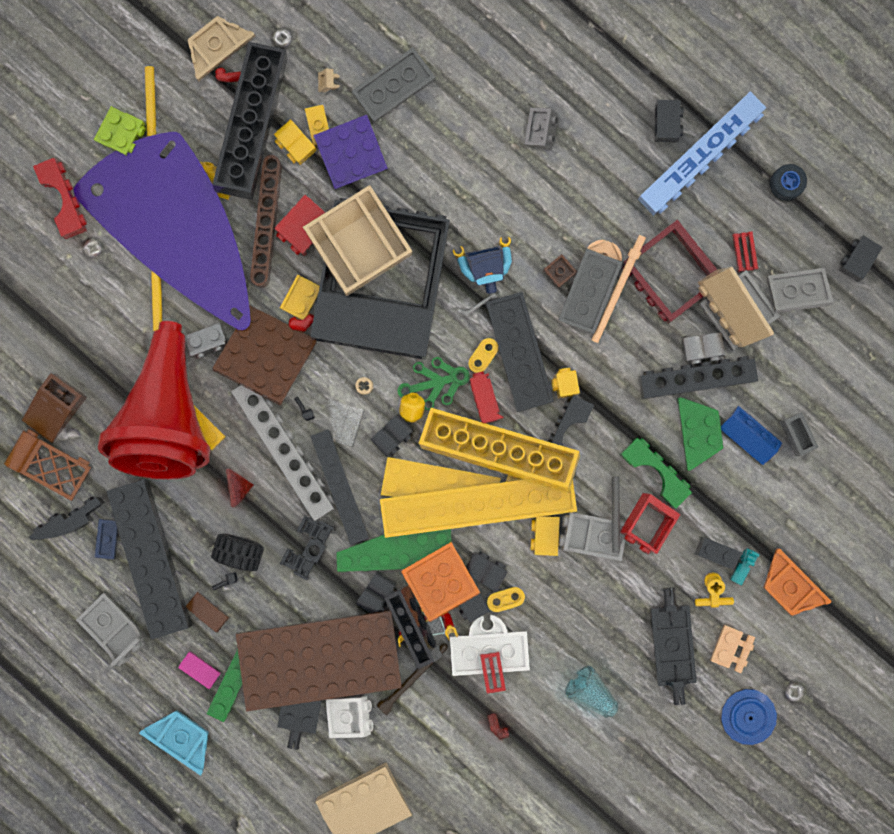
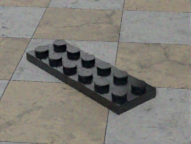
(519, 352)

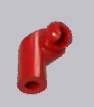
(221, 75)

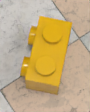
(565, 383)

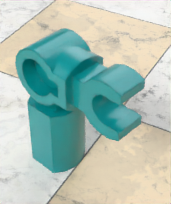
(742, 569)

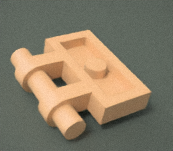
(727, 646)

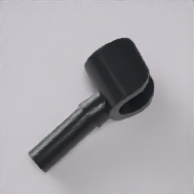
(307, 414)
(230, 579)

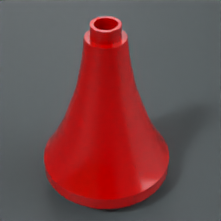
(158, 425)

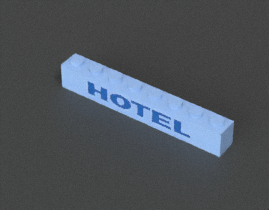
(702, 153)

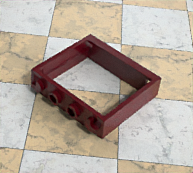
(693, 249)

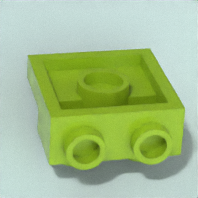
(120, 131)

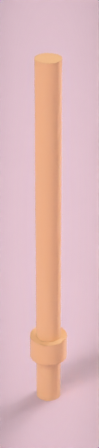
(633, 254)

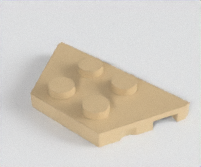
(216, 44)

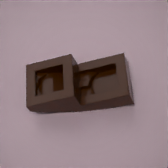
(207, 612)

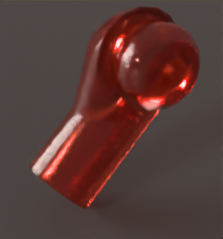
(495, 728)

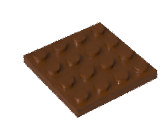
(265, 356)

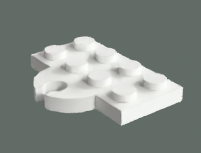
(467, 648)

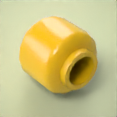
(412, 407)

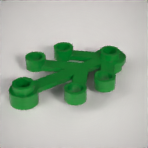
(437, 381)

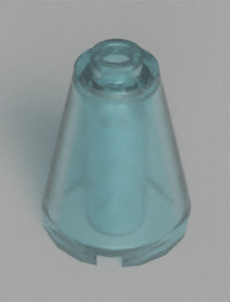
(592, 692)

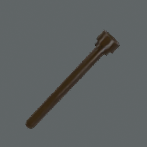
(386, 704)

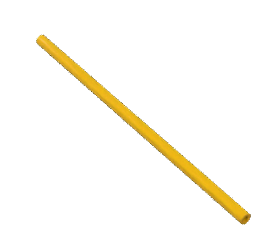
(151, 130)

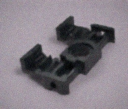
(305, 564)

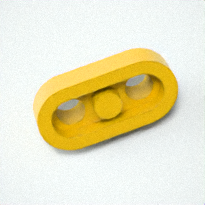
(483, 355)
(506, 601)

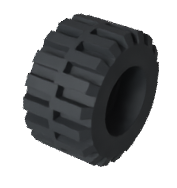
(237, 552)

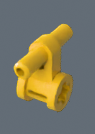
(714, 592)

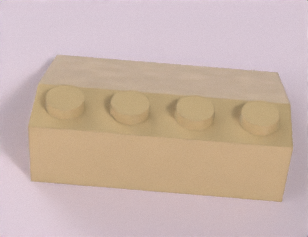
(734, 307)
(364, 804)

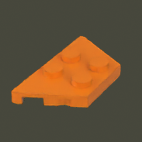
(791, 586)

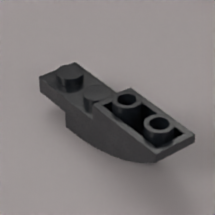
(62, 525)

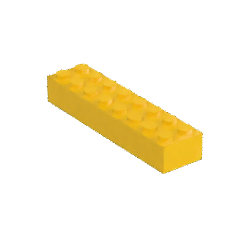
(499, 449)

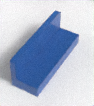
(751, 435)

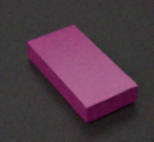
(199, 670)

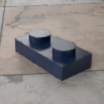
(106, 539)

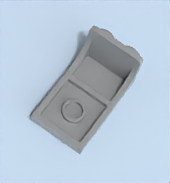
(589, 536)
(112, 629)

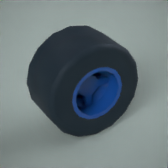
(788, 175)

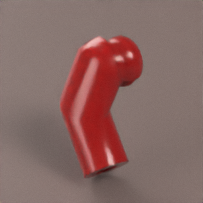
(301, 325)

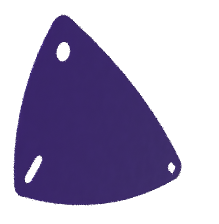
(171, 222)

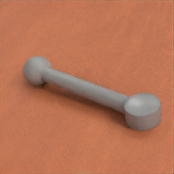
(491, 296)

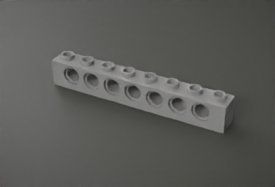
(253, 413)

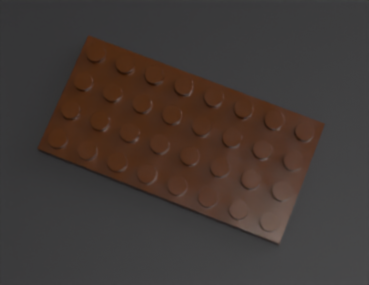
(318, 660)

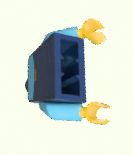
(486, 265)

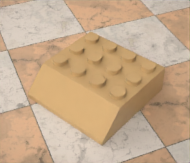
(358, 240)

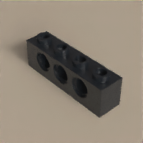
(413, 627)

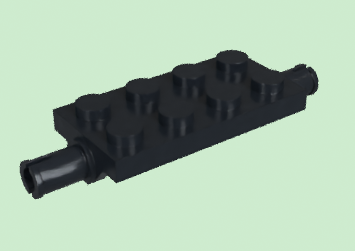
(673, 645)
(299, 719)

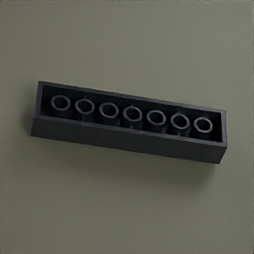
(250, 121)
(149, 559)

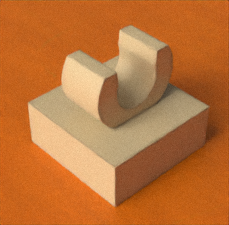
(326, 80)

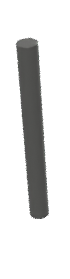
(616, 514)

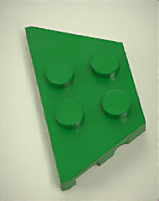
(699, 432)

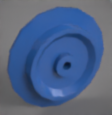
(737, 713)

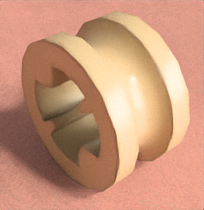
(363, 379)

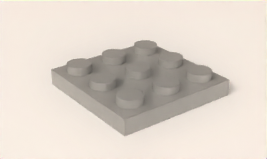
(759, 298)

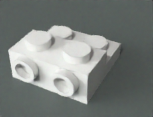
(349, 717)

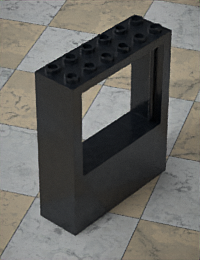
(382, 322)

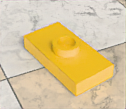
(316, 120)

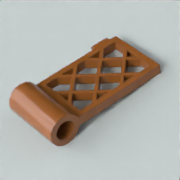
(27, 449)

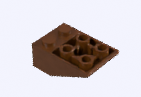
(53, 407)

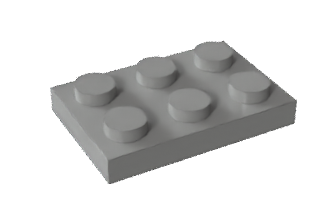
(799, 290)

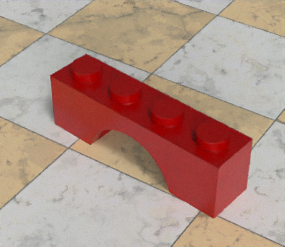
(68, 221)

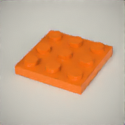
(440, 582)

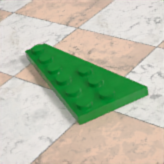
(391, 552)

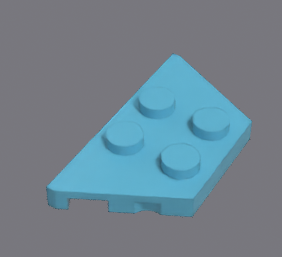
(180, 739)

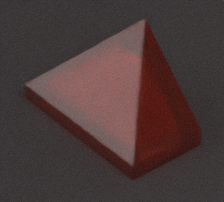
(237, 486)

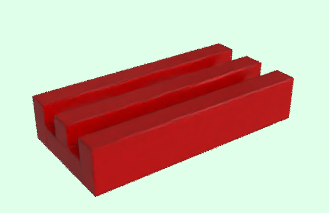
(746, 257)
(495, 689)

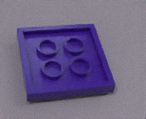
(350, 152)

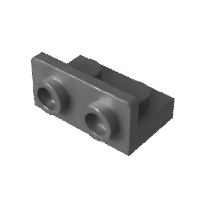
(541, 128)
(205, 341)

